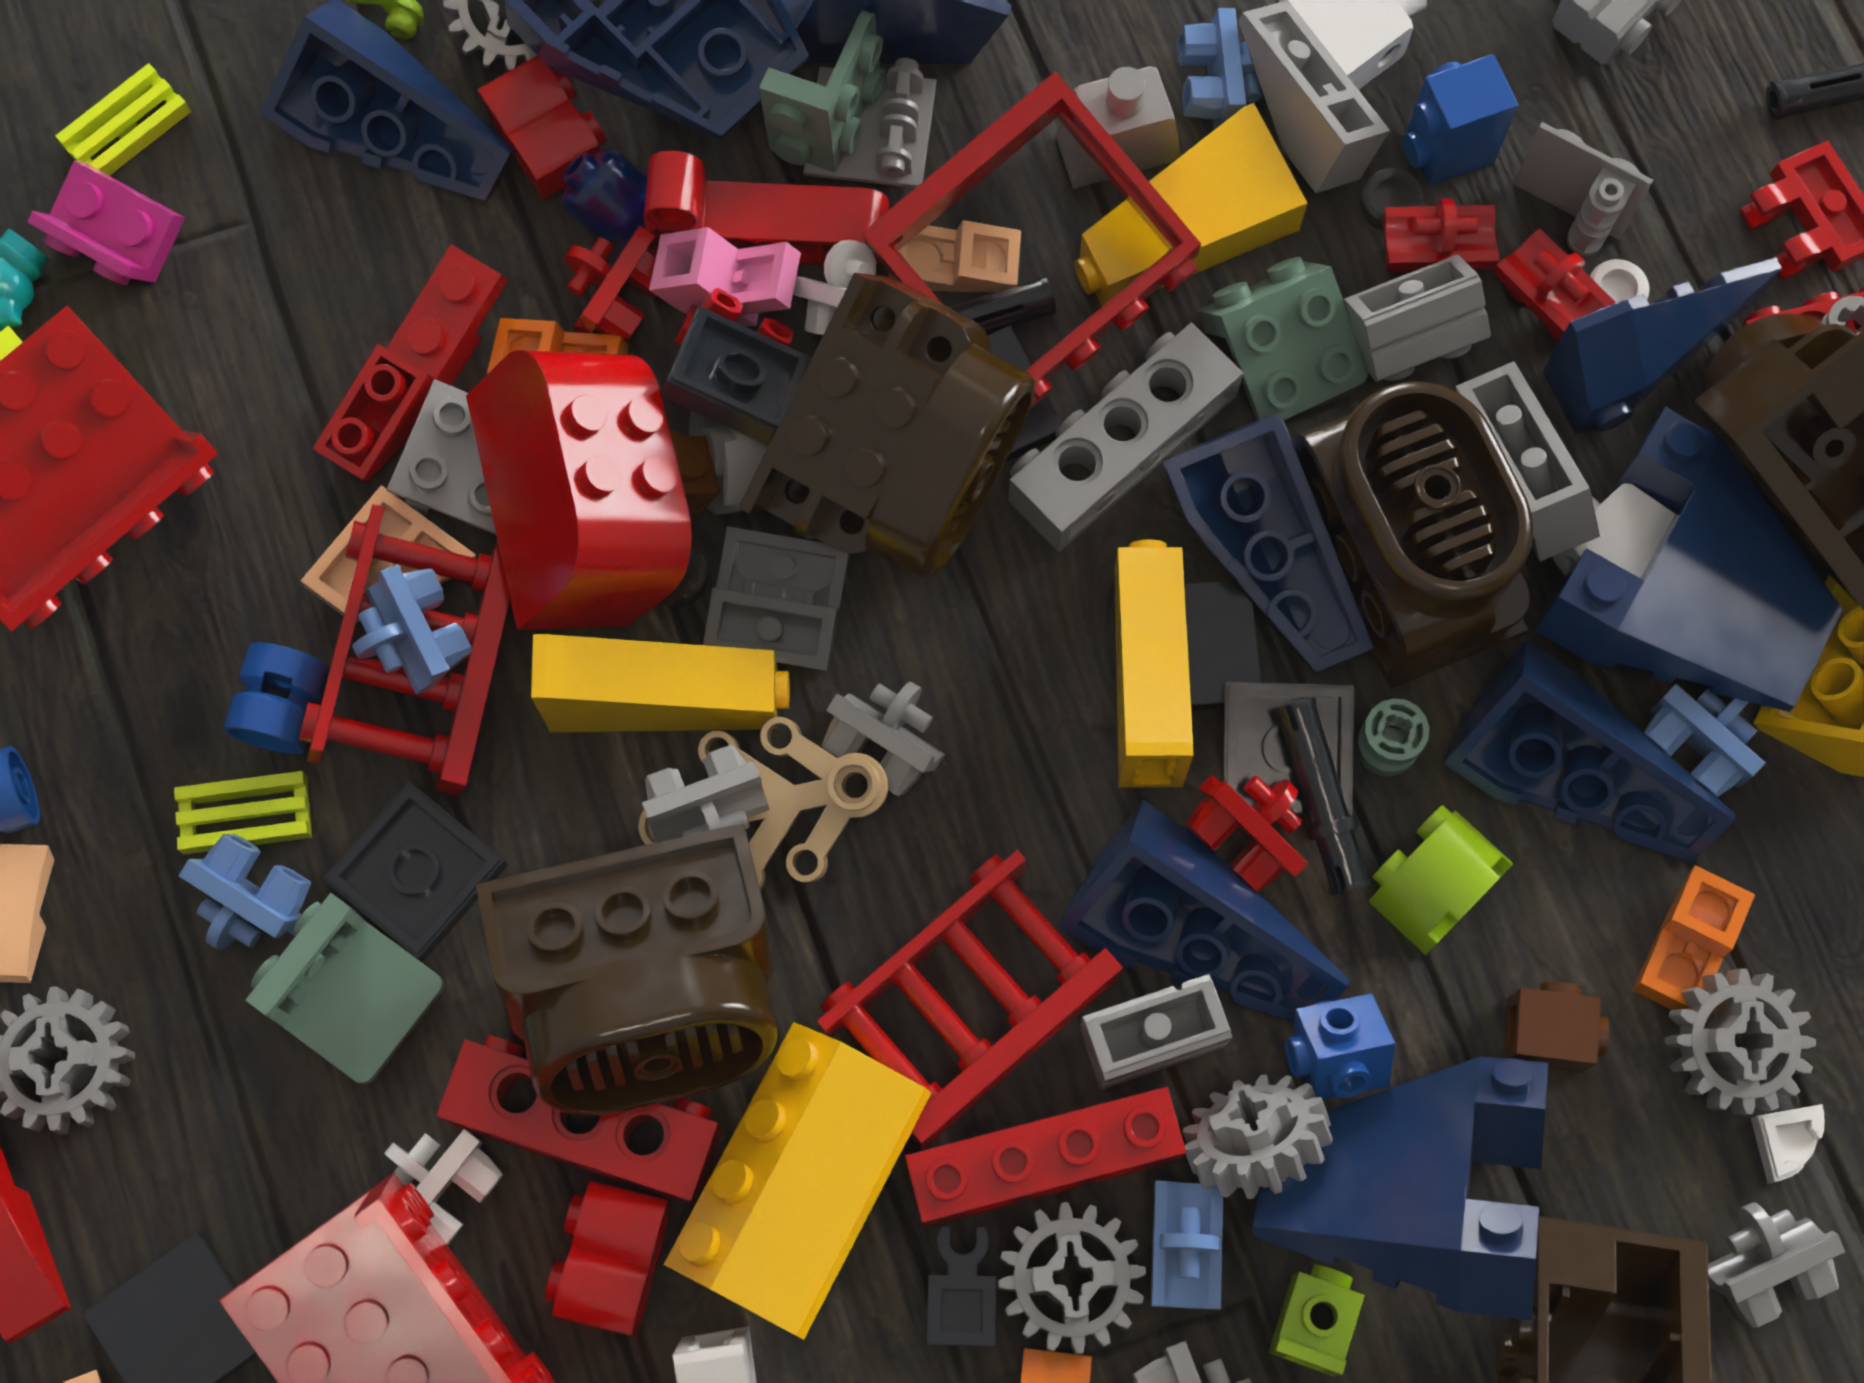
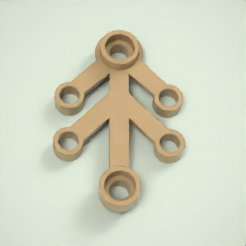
(789, 800)

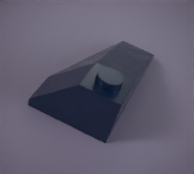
(370, 98)
(1632, 347)
(1264, 526)
(1566, 748)
(1183, 910)

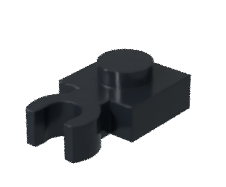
(961, 1302)

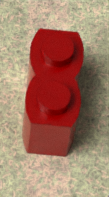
(540, 123)
(610, 1258)

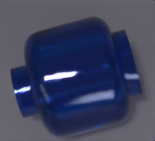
(605, 193)

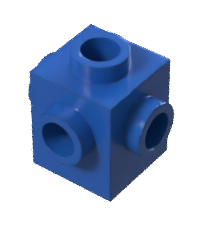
(1341, 1047)

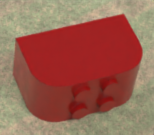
(581, 487)

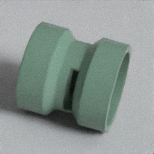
(1382, 747)

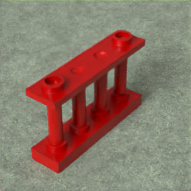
(460, 694)
(1030, 1018)

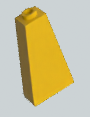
(1225, 189)
(1152, 666)
(653, 685)

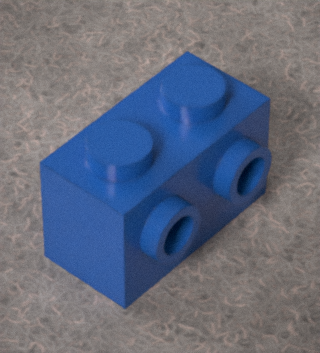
(1459, 119)

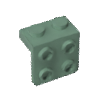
(822, 122)
(1288, 337)
(345, 989)

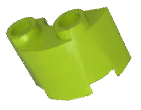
(1439, 880)

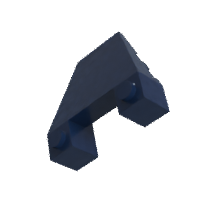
(910, 28)
(670, 56)
(1723, 592)
(1401, 1181)

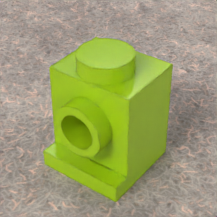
(1299, 1339)

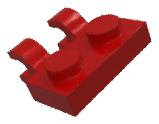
(1823, 201)

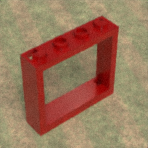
(992, 148)

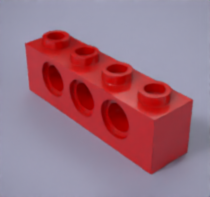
(1045, 1157)
(675, 1170)

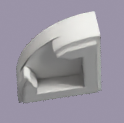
(1788, 1140)

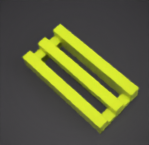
(118, 116)
(188, 817)

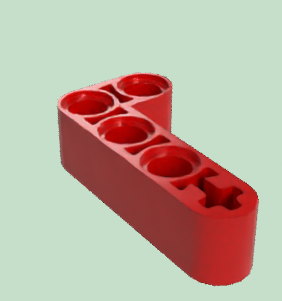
(755, 213)

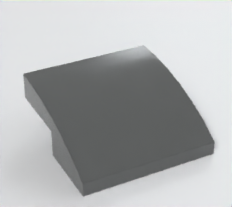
(778, 597)

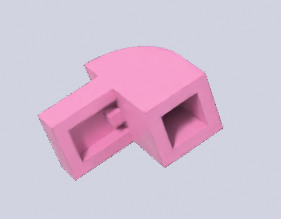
(700, 260)

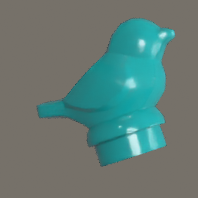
(18, 268)

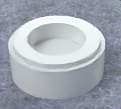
(1621, 279)

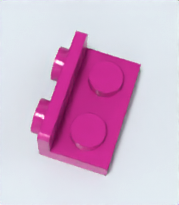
(110, 224)

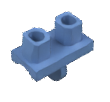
(1229, 66)
(400, 632)
(1710, 730)
(223, 878)
(1186, 1246)

